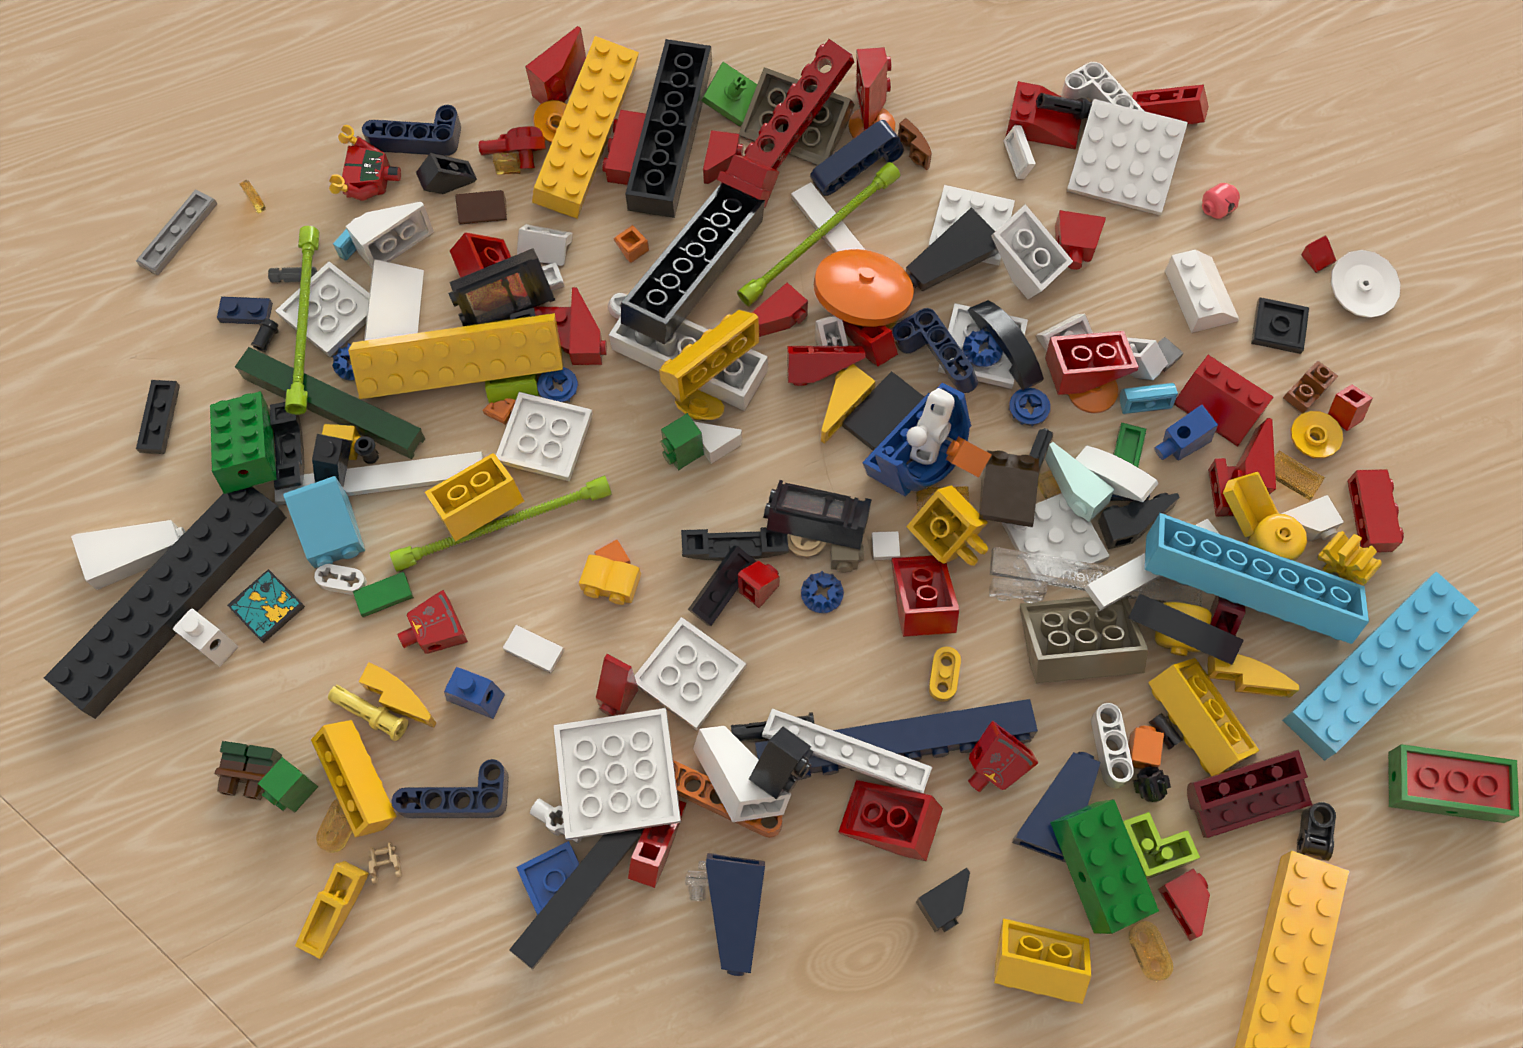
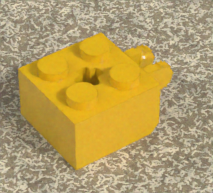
(948, 527)

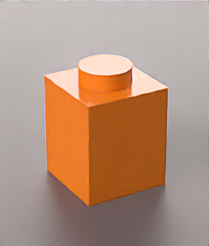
(967, 456)
(1145, 747)

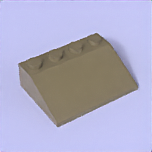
(821, 135)
(1081, 642)

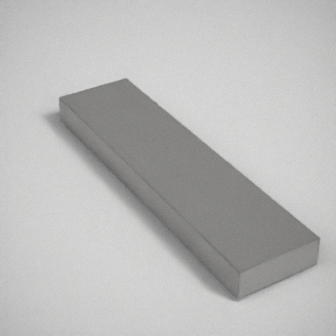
(176, 232)

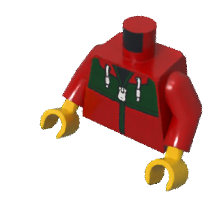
(364, 170)

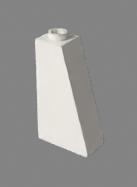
(123, 551)
(729, 769)

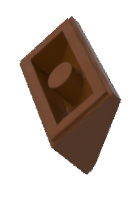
(481, 207)

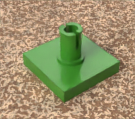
(730, 93)

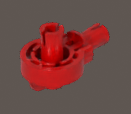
(517, 139)

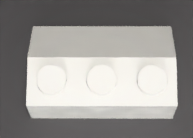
(1200, 291)

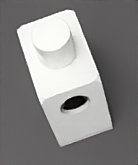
(202, 633)

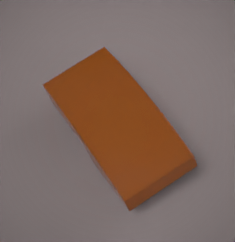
(919, 148)
(1310, 387)

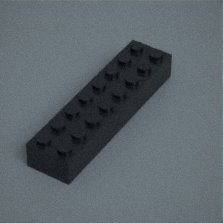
(669, 129)
(691, 263)

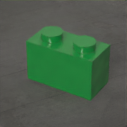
(682, 442)
(286, 786)

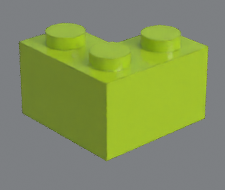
(1159, 854)

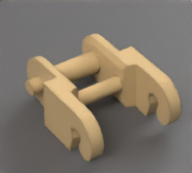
(373, 865)

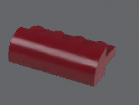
(1249, 794)

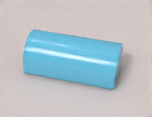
(1148, 398)

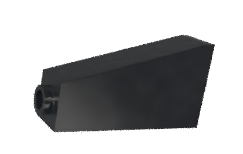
(954, 251)

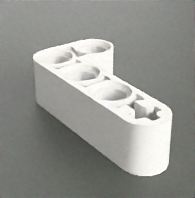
(1096, 83)

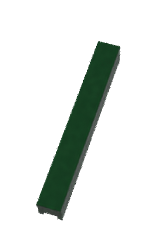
(332, 403)

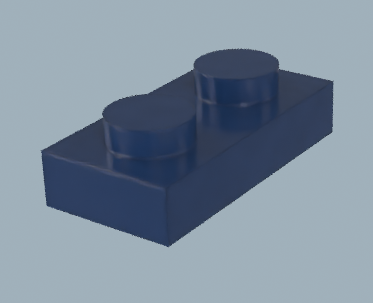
(244, 310)

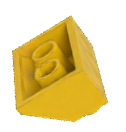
(1043, 961)

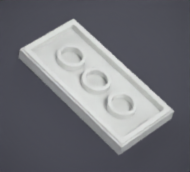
(393, 300)

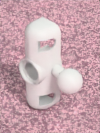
(931, 428)

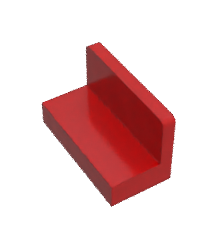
(1219, 475)

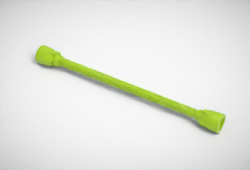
(754, 289)
(296, 396)
(408, 556)

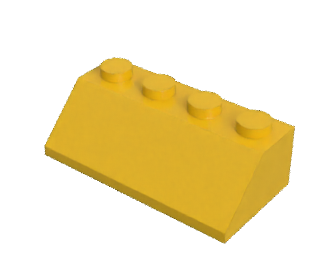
(710, 354)
(1203, 716)

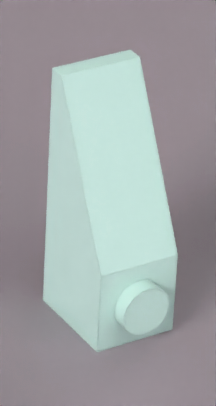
(1080, 487)

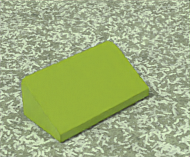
(510, 387)

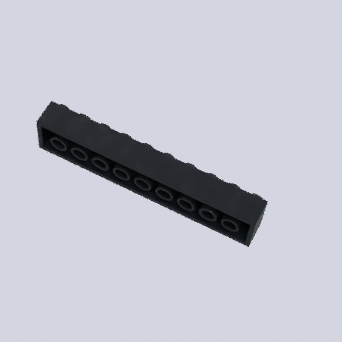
(179, 581)

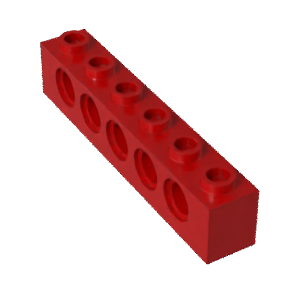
(826, 83)

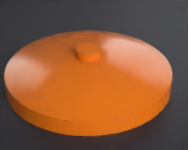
(863, 287)

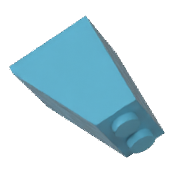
(324, 522)

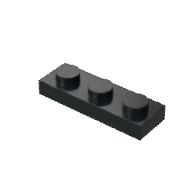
(158, 417)
(720, 586)

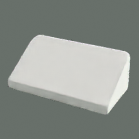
(1072, 326)

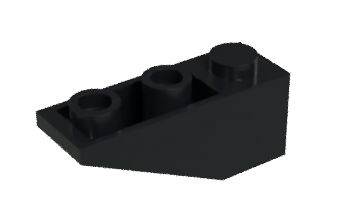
(1128, 523)

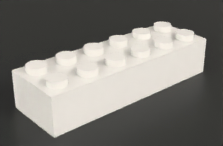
(732, 385)

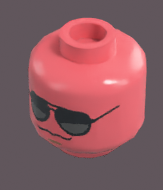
(1220, 200)

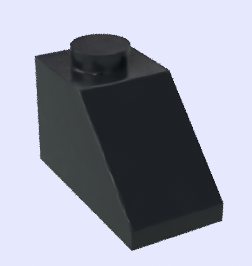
(444, 174)
(330, 458)
(945, 902)

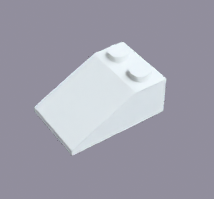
(389, 231)
(1029, 252)

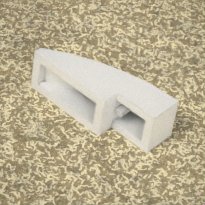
(1118, 473)

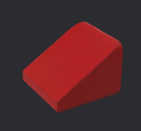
(1319, 254)

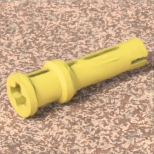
(378, 717)

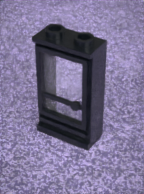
(501, 290)
(817, 515)

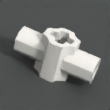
(546, 814)

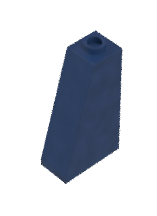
(1065, 795)
(735, 902)

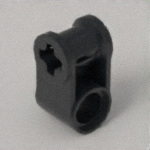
(1314, 836)

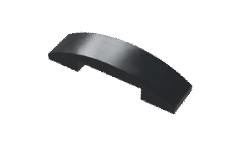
(1011, 340)
(288, 447)
(715, 546)
(1186, 629)

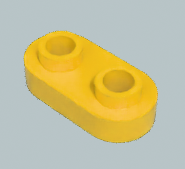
(943, 674)

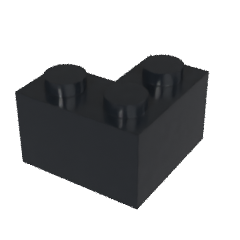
(781, 763)

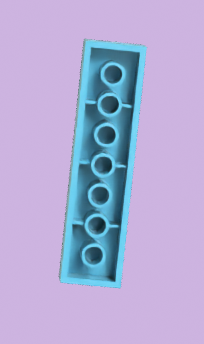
(1256, 578)
(1380, 666)

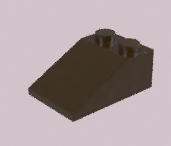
(1009, 488)

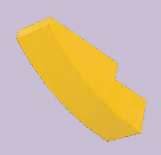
(1252, 676)
(395, 694)
(331, 908)

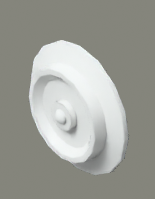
(1365, 283)

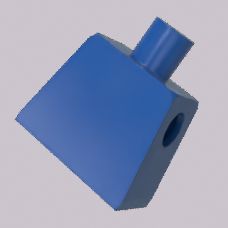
(1187, 435)
(471, 692)

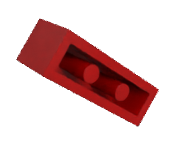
(623, 146)
(1375, 510)

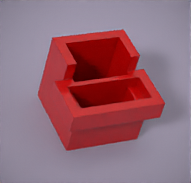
(750, 177)

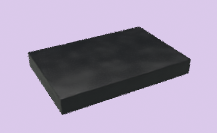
(882, 410)

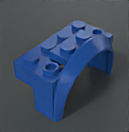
(890, 457)

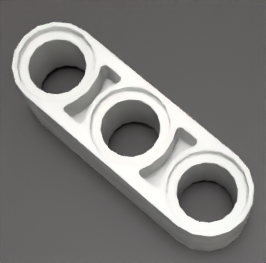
(1116, 733)

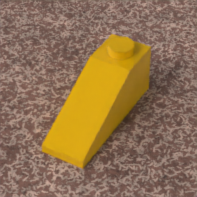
(848, 392)

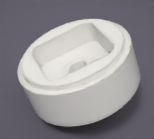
(614, 304)

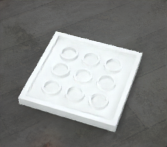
(1127, 157)
(616, 774)

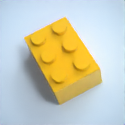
(474, 496)

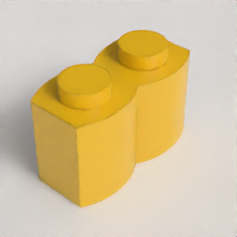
(609, 579)

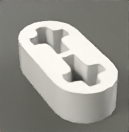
(340, 573)

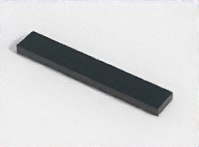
(573, 896)

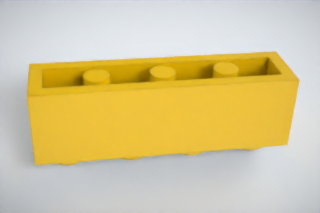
(353, 778)

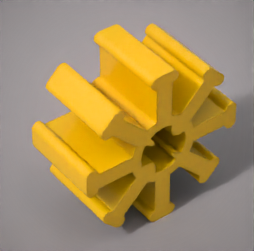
(1349, 558)

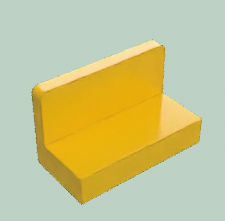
(1249, 501)

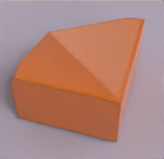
(632, 243)

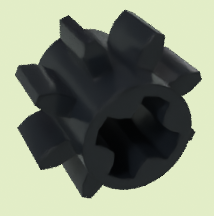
(1152, 784)

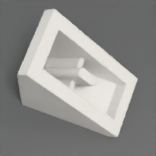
(830, 332)
(719, 440)

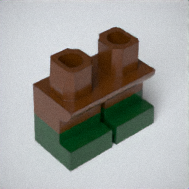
(244, 765)

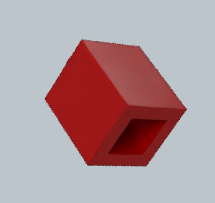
(1350, 407)

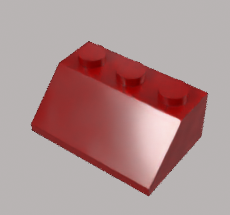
(477, 252)
(1227, 398)

